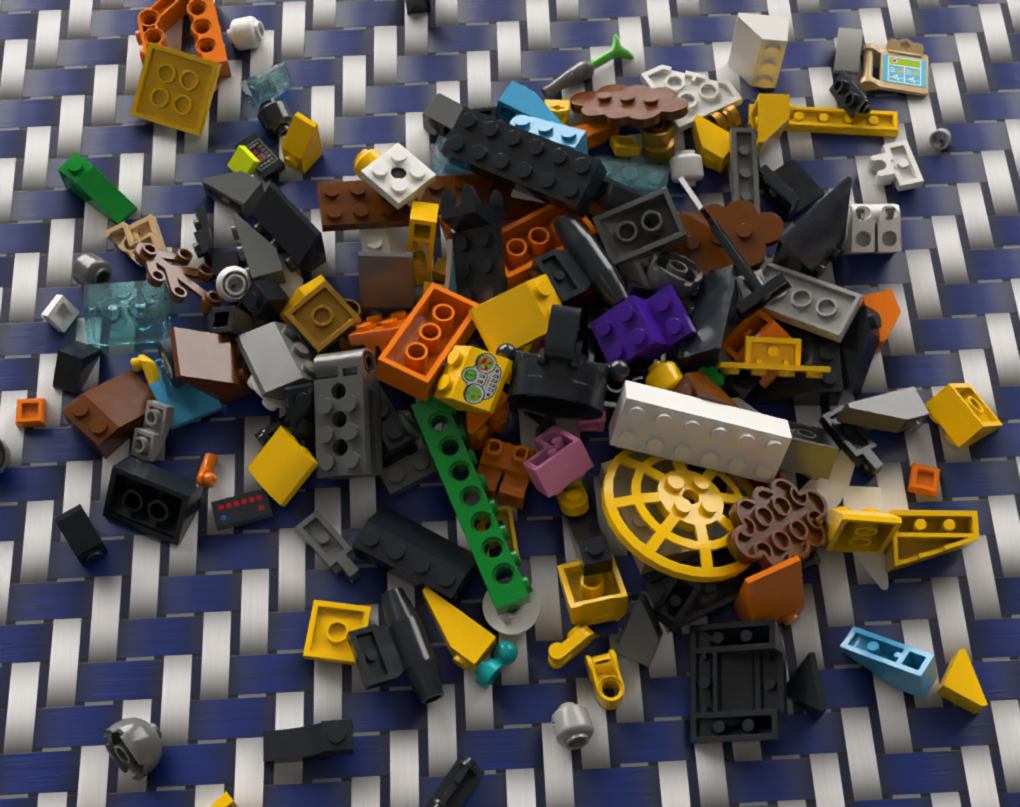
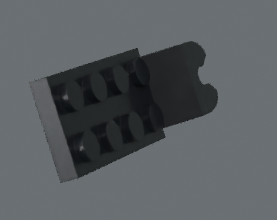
(476, 243)

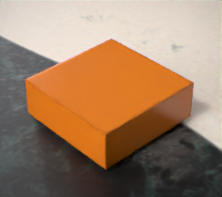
(31, 413)
(923, 480)

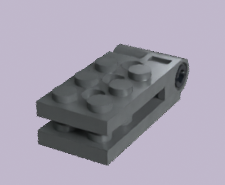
(347, 415)

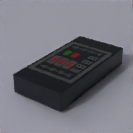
(269, 164)

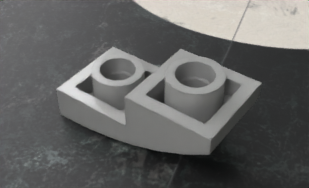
(848, 50)
(151, 437)

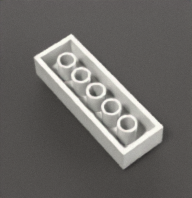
(699, 432)

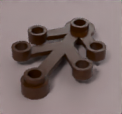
(151, 258)

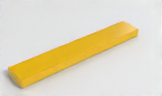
(839, 122)

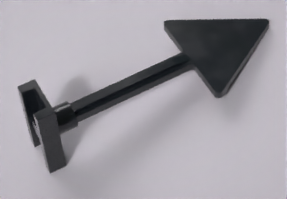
(761, 292)

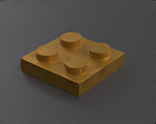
(322, 317)

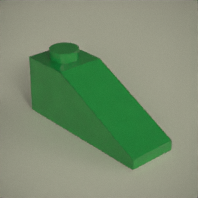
(95, 189)

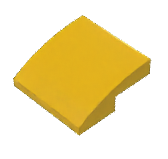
(282, 466)

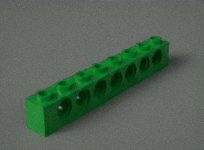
(504, 596)

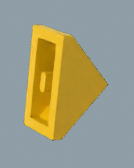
(961, 684)

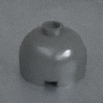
(673, 271)
(134, 746)

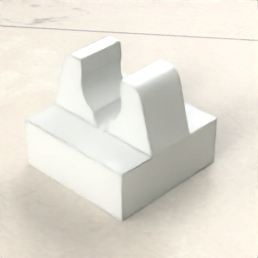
(60, 313)

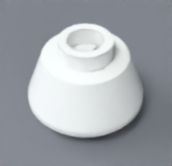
(233, 283)

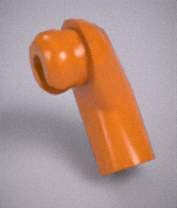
(205, 474)

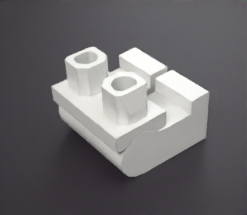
(873, 228)

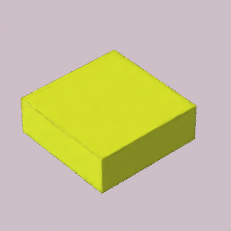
(243, 161)

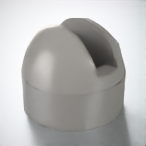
(936, 136)

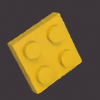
(328, 631)

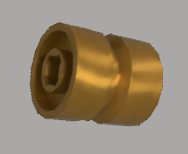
(658, 142)

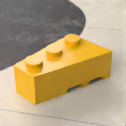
(929, 535)

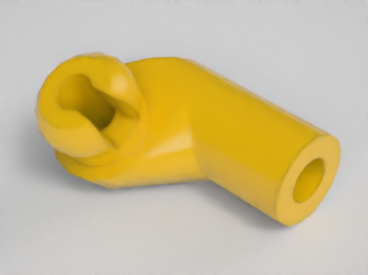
(147, 365)

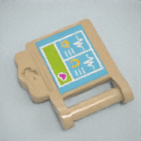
(900, 67)

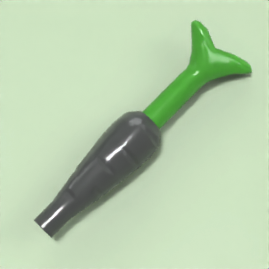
(585, 69)

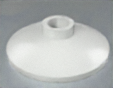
(514, 622)

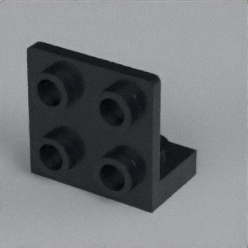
(788, 188)

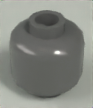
(91, 270)

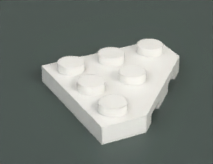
(702, 94)

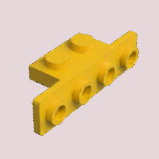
(772, 354)

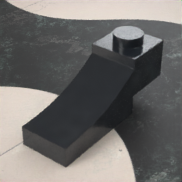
(589, 542)
(309, 742)

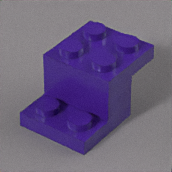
(643, 327)

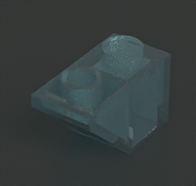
(267, 84)

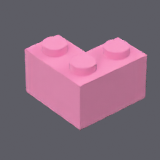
(558, 461)

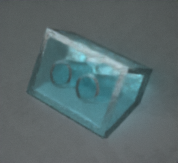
(636, 173)
(126, 313)

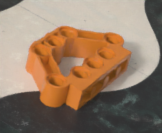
(204, 23)

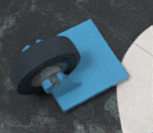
(188, 401)

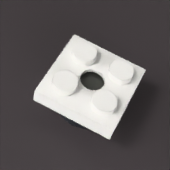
(398, 176)

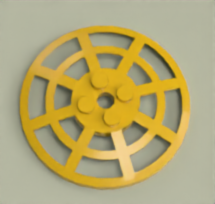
(677, 512)

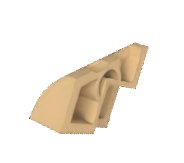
(142, 231)

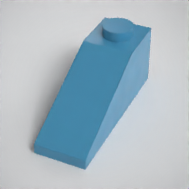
(523, 101)
(894, 662)

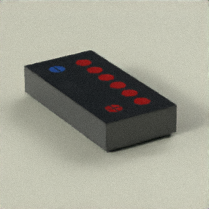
(241, 509)

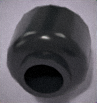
(275, 117)

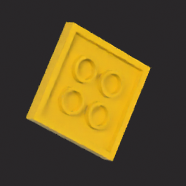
(175, 89)

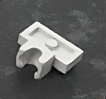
(896, 165)

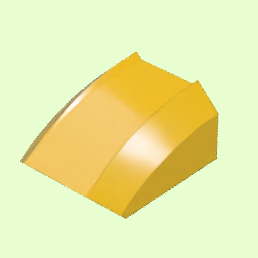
(592, 597)

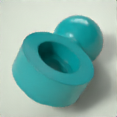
(487, 672)

